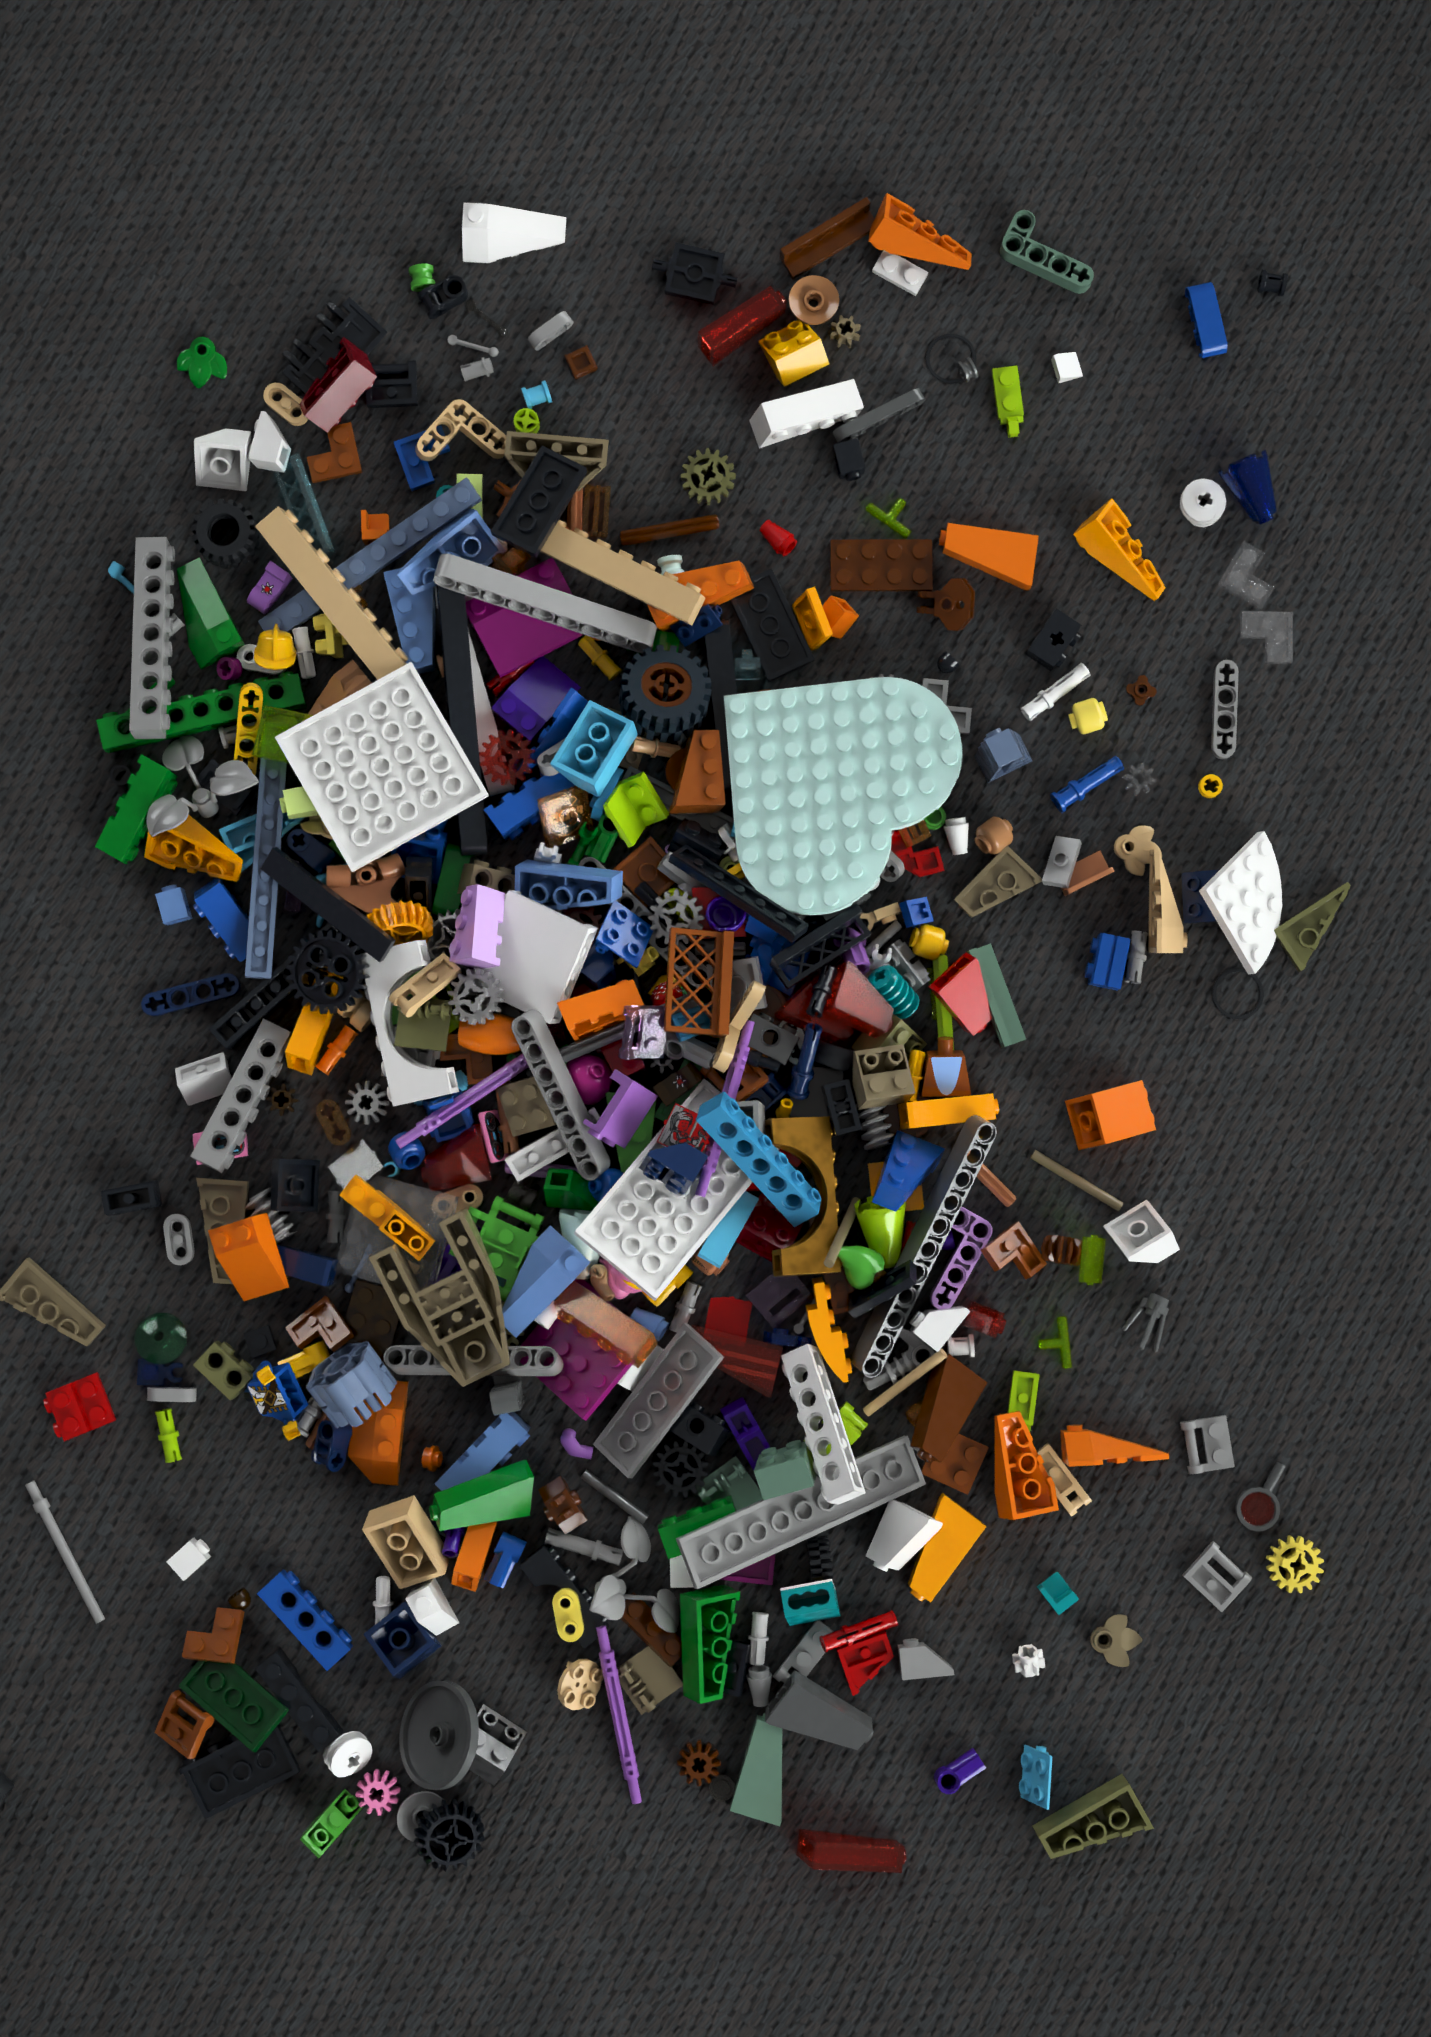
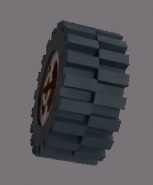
(643, 693)

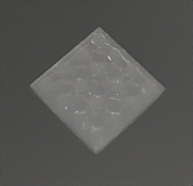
(364, 1238)

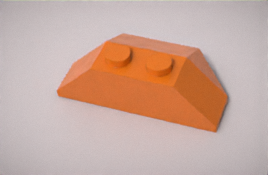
(378, 1441)

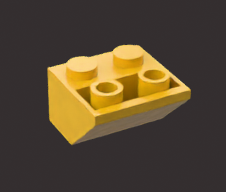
(794, 352)

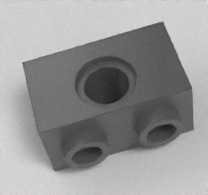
(786, 1042)

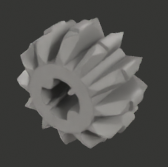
(375, 1105)

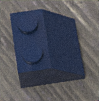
(401, 1641)

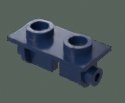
(705, 622)

